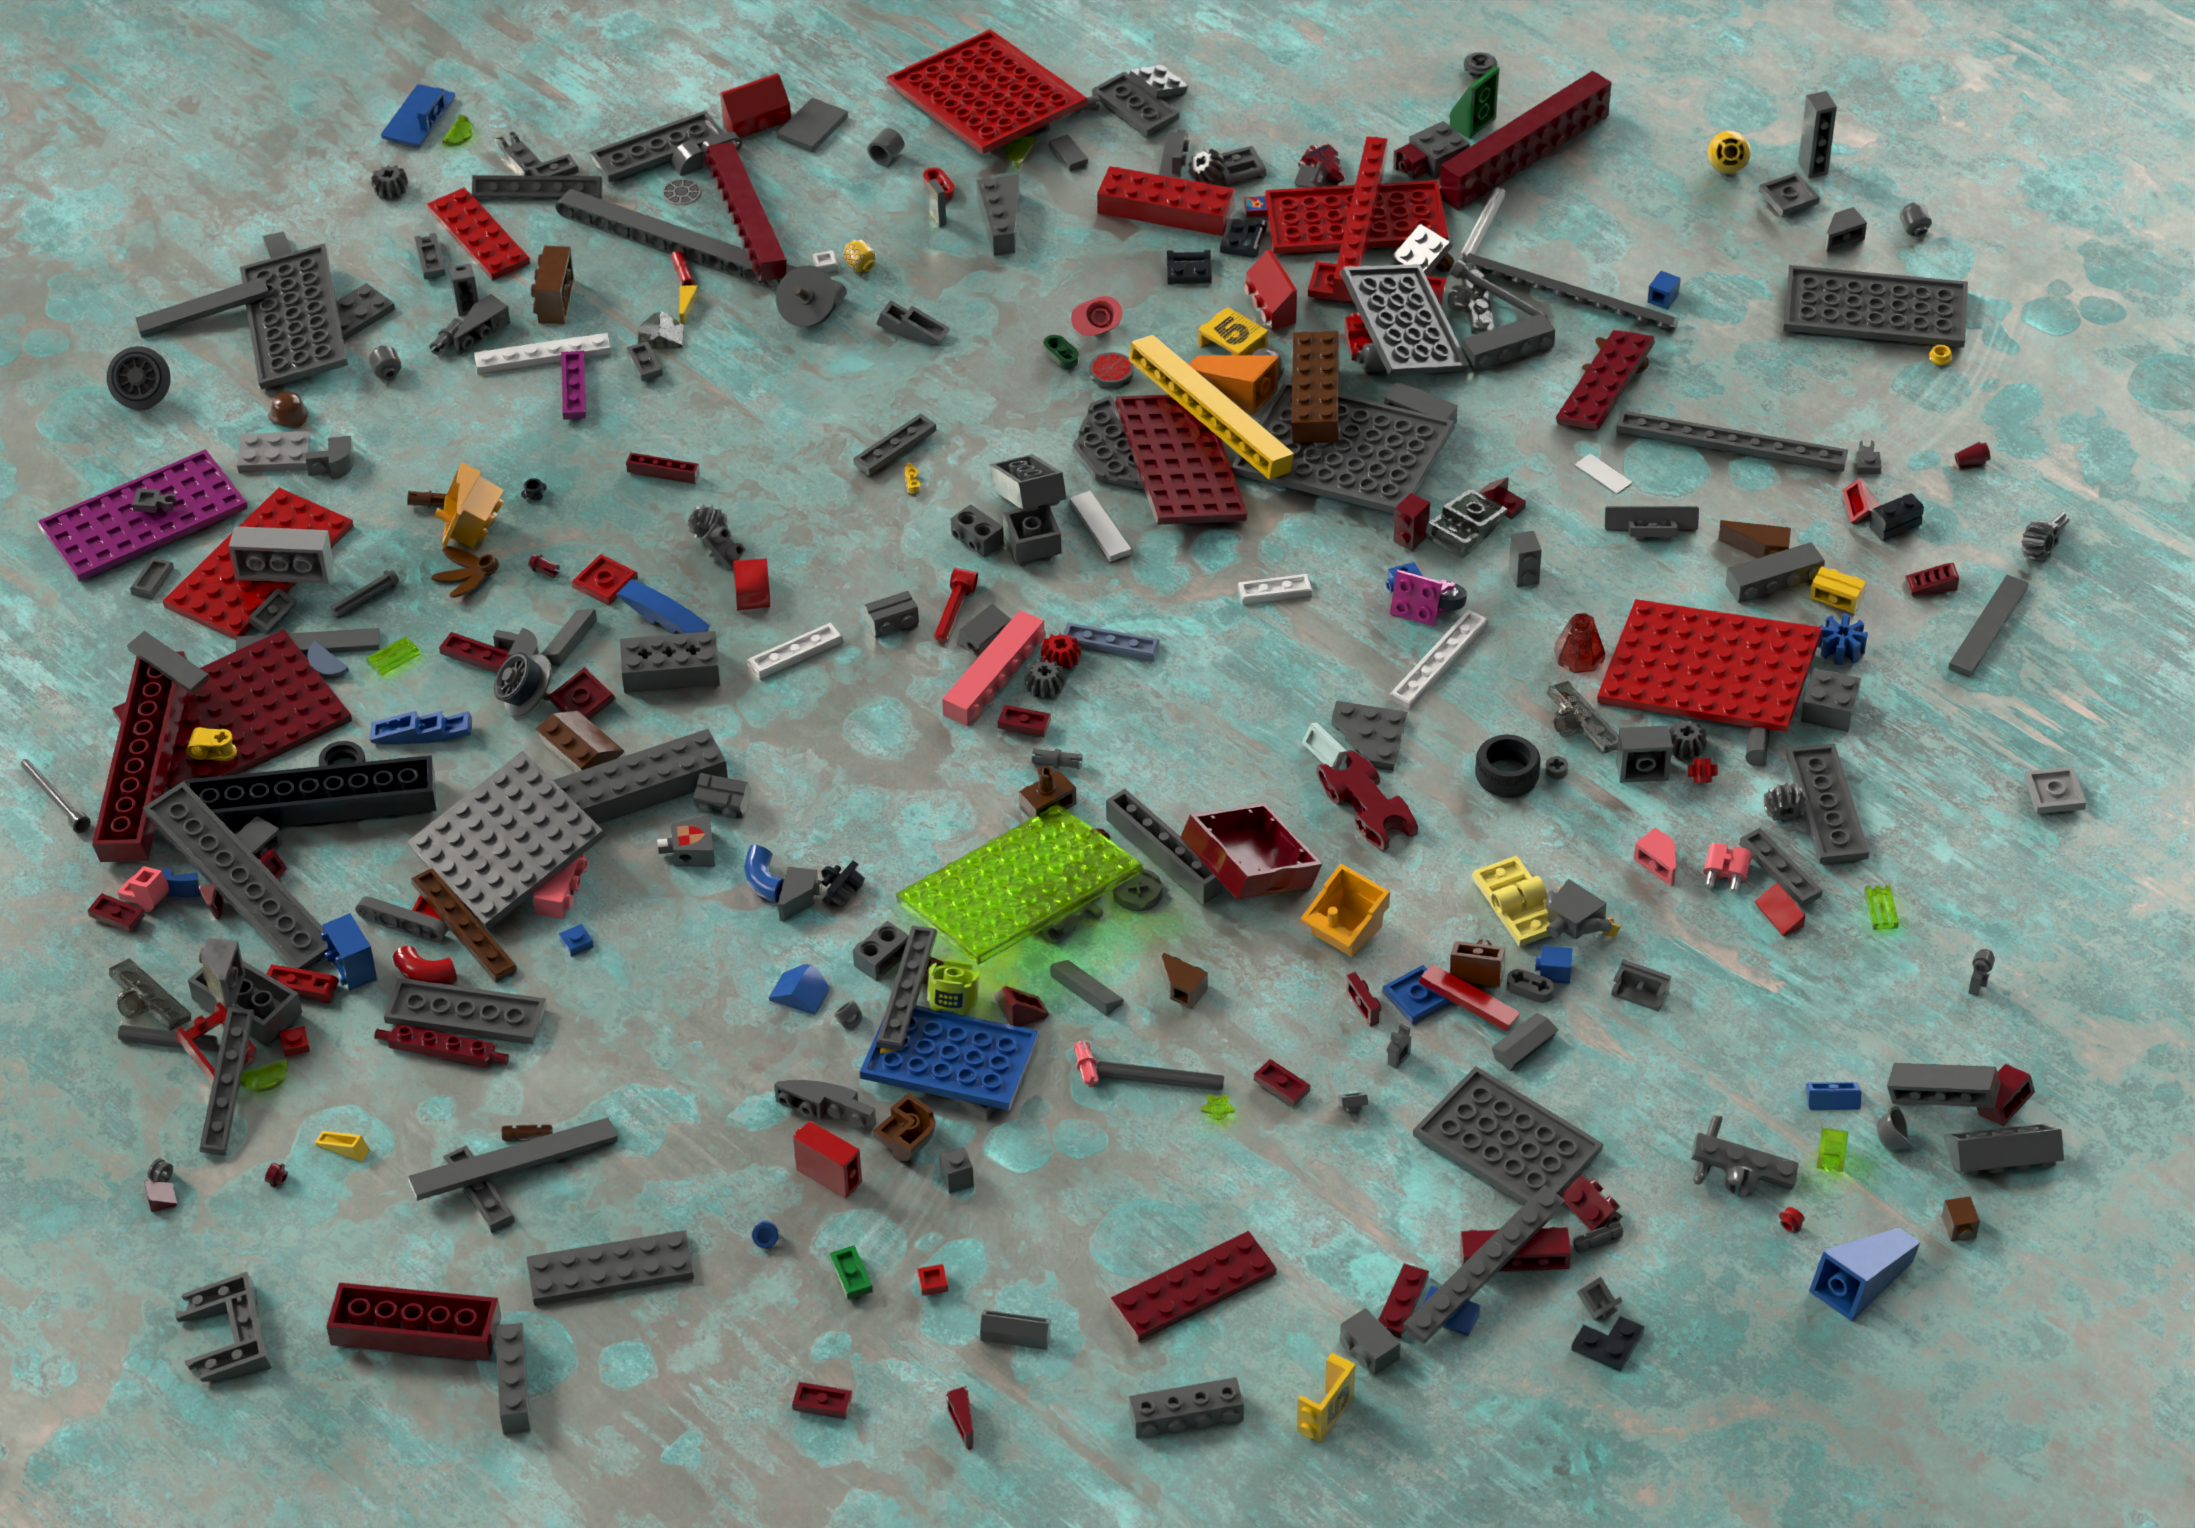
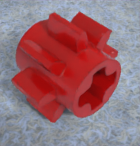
(1702, 770)

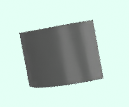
(687, 158)

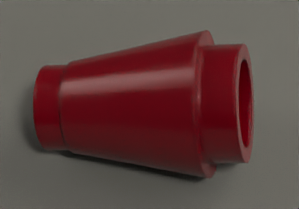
(1973, 455)

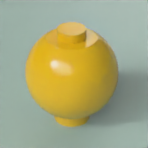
(1729, 152)

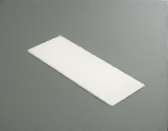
(1603, 473)

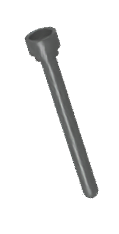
(1461, 271)
(76, 819)

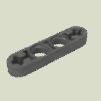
(401, 919)

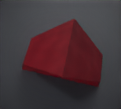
(1019, 1006)

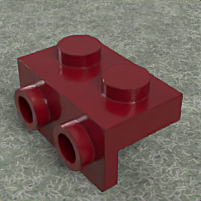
(1590, 1204)

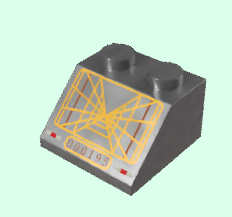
(223, 970)

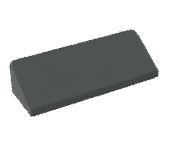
(570, 636)
(1085, 986)

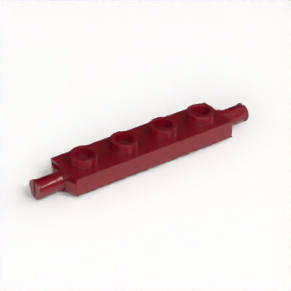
(442, 1045)

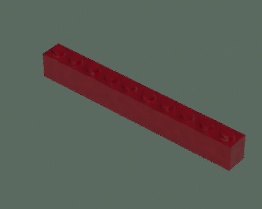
(746, 212)

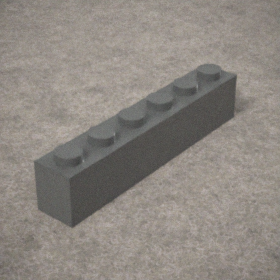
(1162, 845)

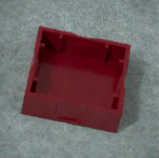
(1251, 851)

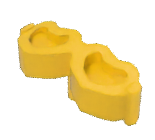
(911, 476)

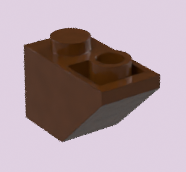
(1183, 981)

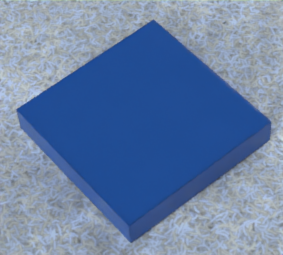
(1412, 998)

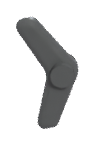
(1701, 1168)

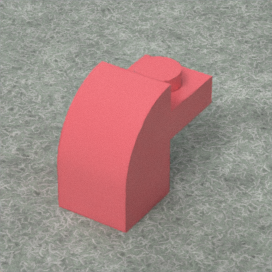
(145, 888)

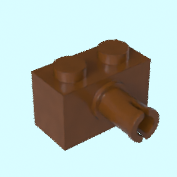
(1049, 791)
(1478, 962)

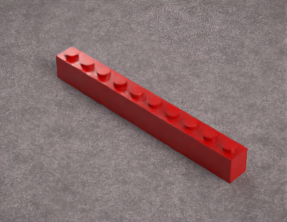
(1361, 211)

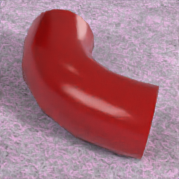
(416, 968)

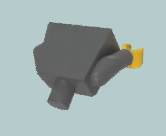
(1577, 912)

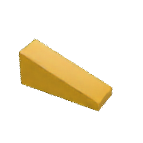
(687, 299)
(344, 1144)

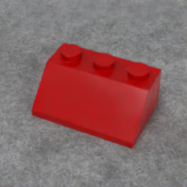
(755, 106)
(1272, 291)

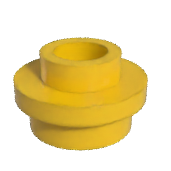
(1940, 355)

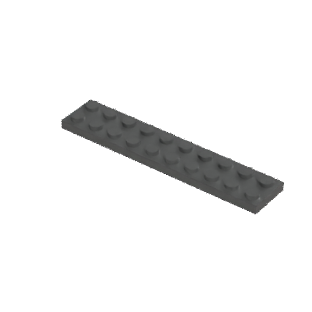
(238, 876)

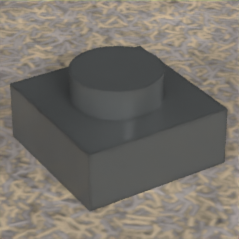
(1353, 1101)

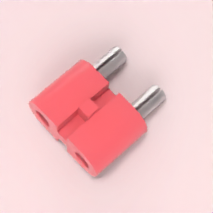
(1727, 863)

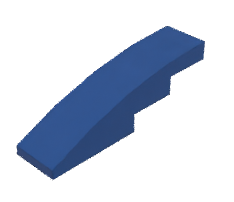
(661, 609)
(413, 729)

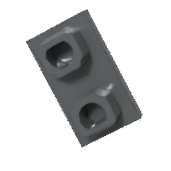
(722, 546)

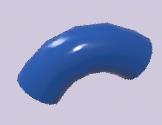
(759, 876)

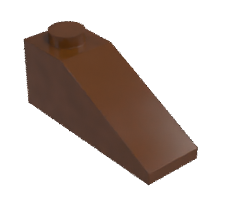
(1753, 538)

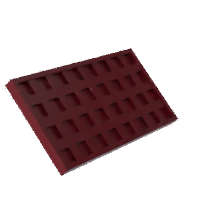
(1179, 462)

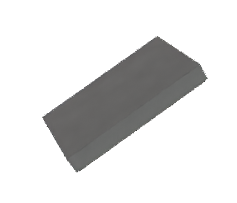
(812, 124)

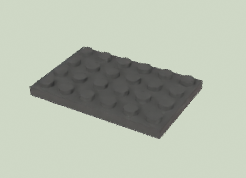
(1404, 319)
(1506, 1138)

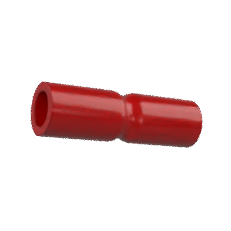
(682, 269)

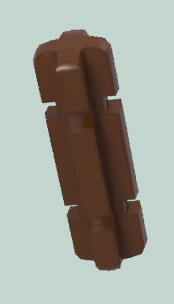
(525, 1132)

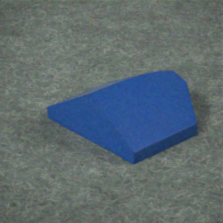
(801, 989)

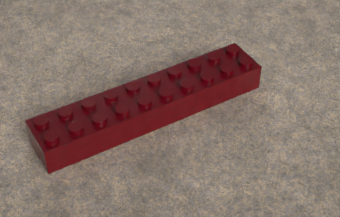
(1525, 140)
(139, 765)

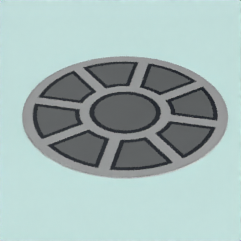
(681, 191)

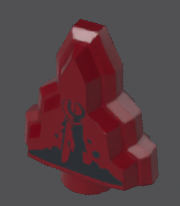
(1329, 157)

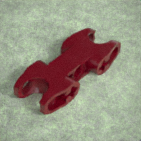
(1360, 790)

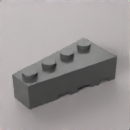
(999, 209)

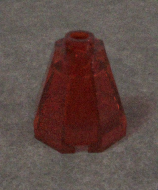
(1580, 645)

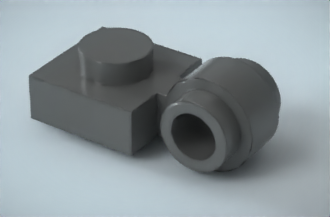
(1982, 963)

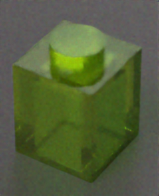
(1832, 1149)

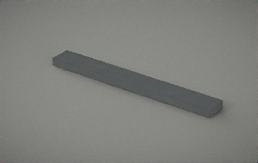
(512, 1158)

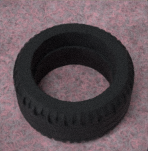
(1507, 748)

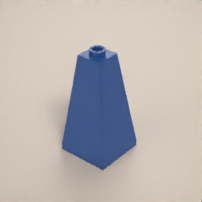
(1860, 1270)

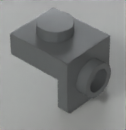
(1598, 1299)

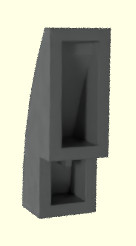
(912, 324)

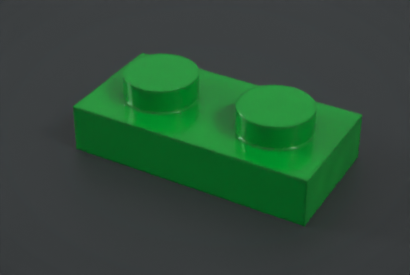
(851, 1272)

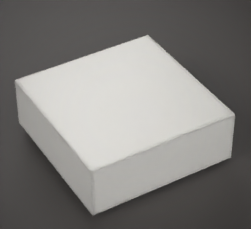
(825, 261)

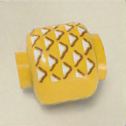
(859, 256)

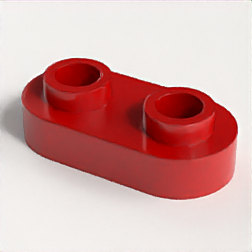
(943, 180)

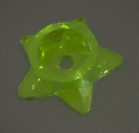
(1217, 1113)

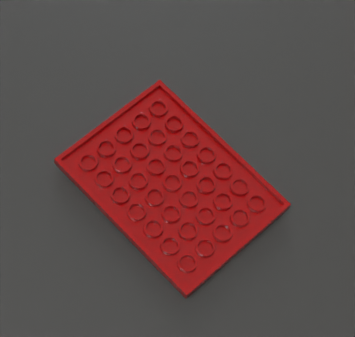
(987, 91)
(1710, 665)

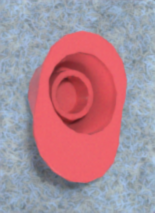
(1096, 316)

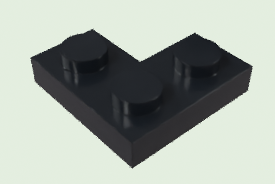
(1609, 1349)

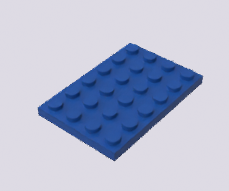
(956, 1058)

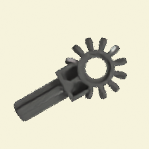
(2042, 537)

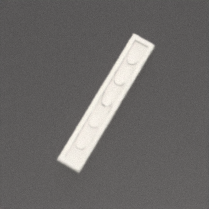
(1438, 659)

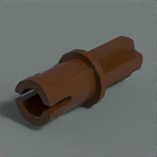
(426, 499)

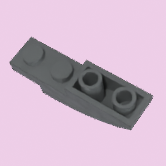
(819, 1097)

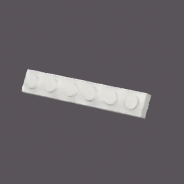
(540, 353)

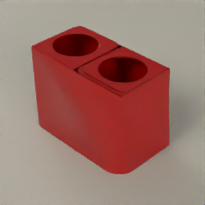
(751, 584)

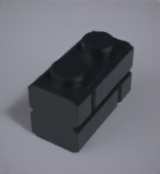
(1896, 516)

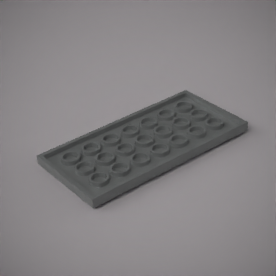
(1876, 306)
(299, 324)

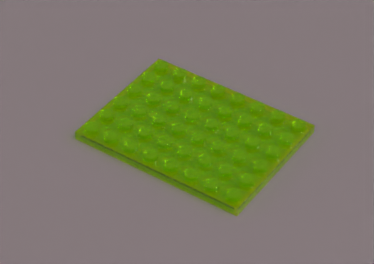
(1019, 883)

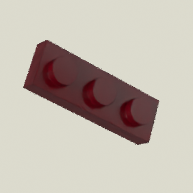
(473, 652)
(1403, 1298)

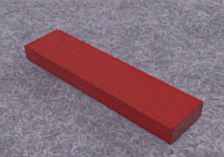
(1469, 997)

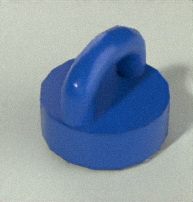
(765, 1234)

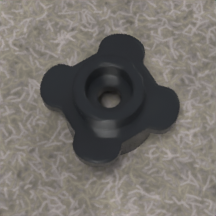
(533, 489)

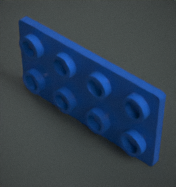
(418, 115)

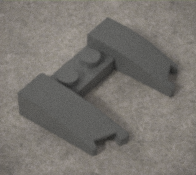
(238, 1299)

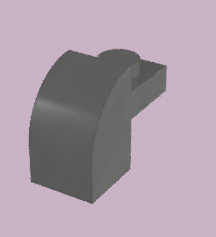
(336, 460)
(514, 643)

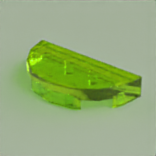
(459, 132)
(1019, 149)
(265, 1077)

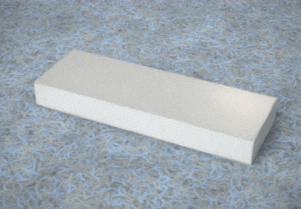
(1274, 589)

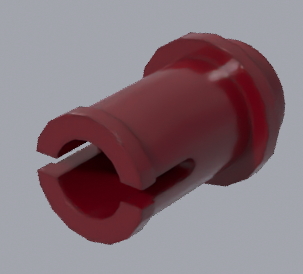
(538, 563)

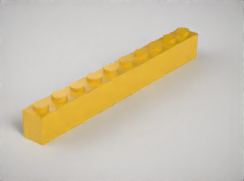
(1211, 407)

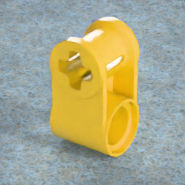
(209, 743)

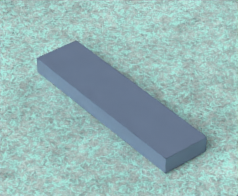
(1114, 642)

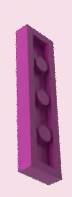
(573, 385)

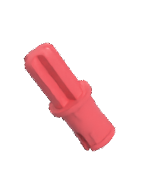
(1086, 1063)

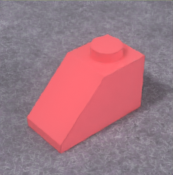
(1657, 854)

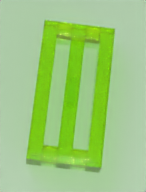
(395, 657)
(1879, 892)

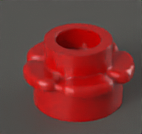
(1791, 1219)

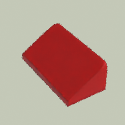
(1781, 910)

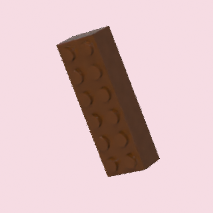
(1315, 387)

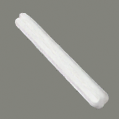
(1483, 222)

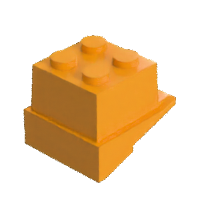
(469, 507)
(1347, 910)

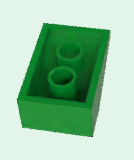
(1477, 105)

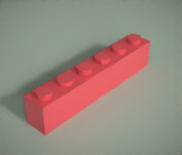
(993, 668)

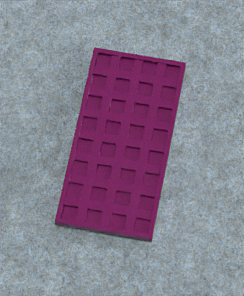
(110, 532)

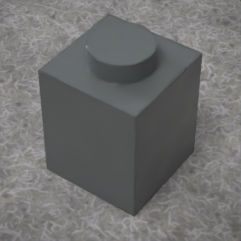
(956, 1170)

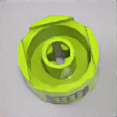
(952, 987)

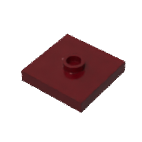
(582, 694)

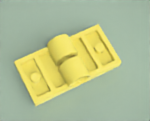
(1515, 898)

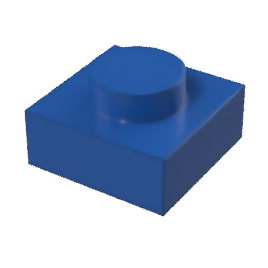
(576, 940)

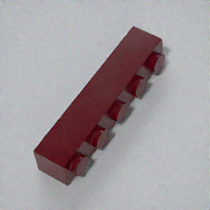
(663, 468)

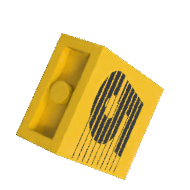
(1233, 333)
(1317, 1419)

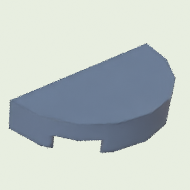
(325, 662)

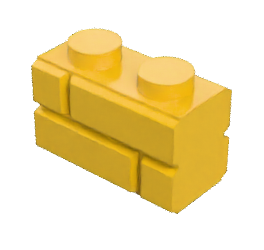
(1838, 589)

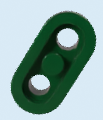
(1061, 351)

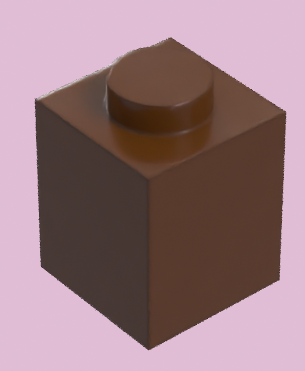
(1960, 1219)

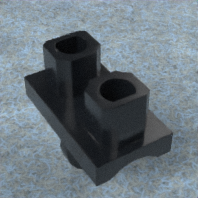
(836, 891)

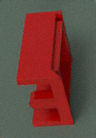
(202, 1026)

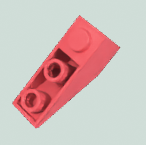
(557, 894)

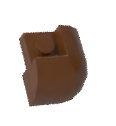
(907, 1128)

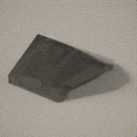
(661, 332)

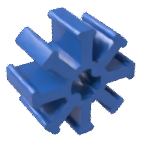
(1843, 639)

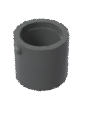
(885, 146)

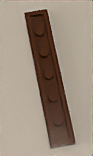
(464, 925)

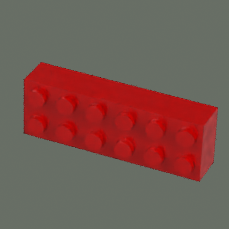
(1165, 200)

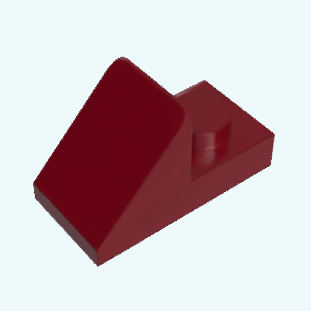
(1498, 492)

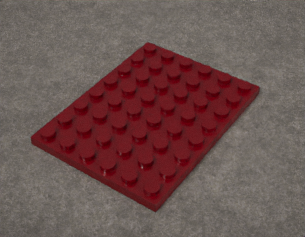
(264, 699)

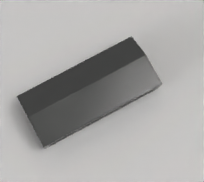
(1524, 1040)
(1015, 1329)

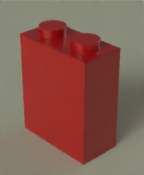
(827, 1159)

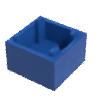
(349, 952)

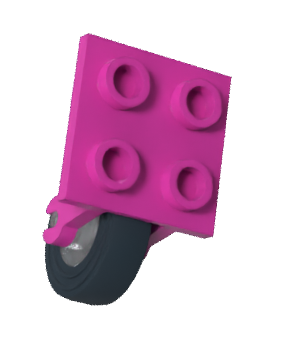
(1424, 598)

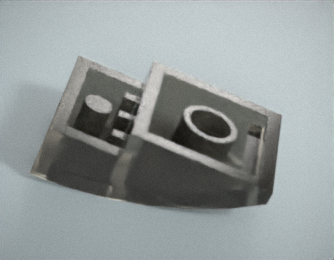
(1465, 523)

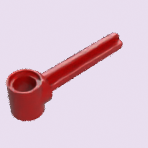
(961, 584)

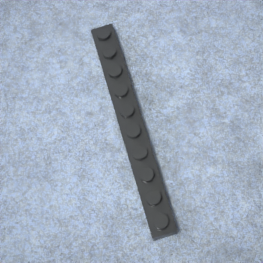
(1561, 288)
(1732, 440)

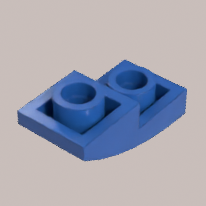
(182, 885)

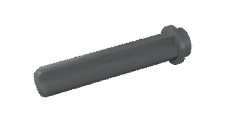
(388, 579)

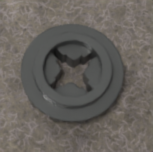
(1479, 59)

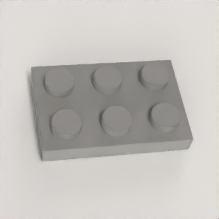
(273, 451)

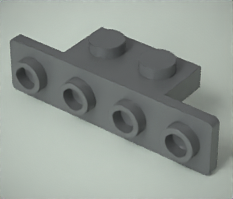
(1174, 154)
(1652, 520)

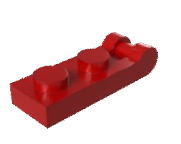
(305, 982)

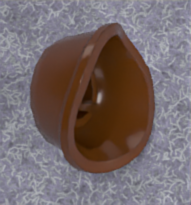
(288, 410)

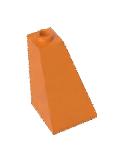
(1242, 378)

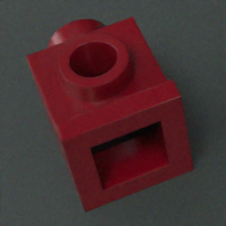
(1410, 161)

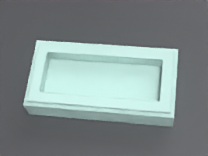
(1324, 746)

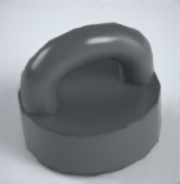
(846, 1012)

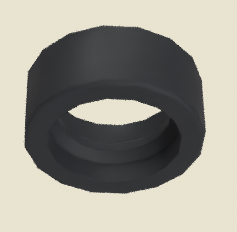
(339, 750)

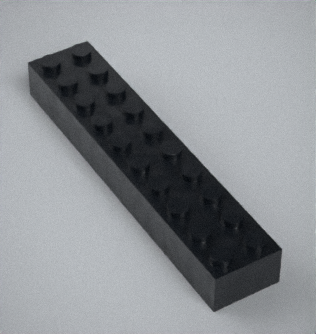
(321, 792)

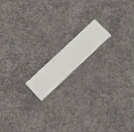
(1100, 526)
(795, 650)

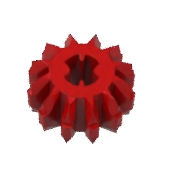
(1061, 649)

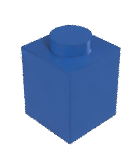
(1664, 290)
(1555, 964)

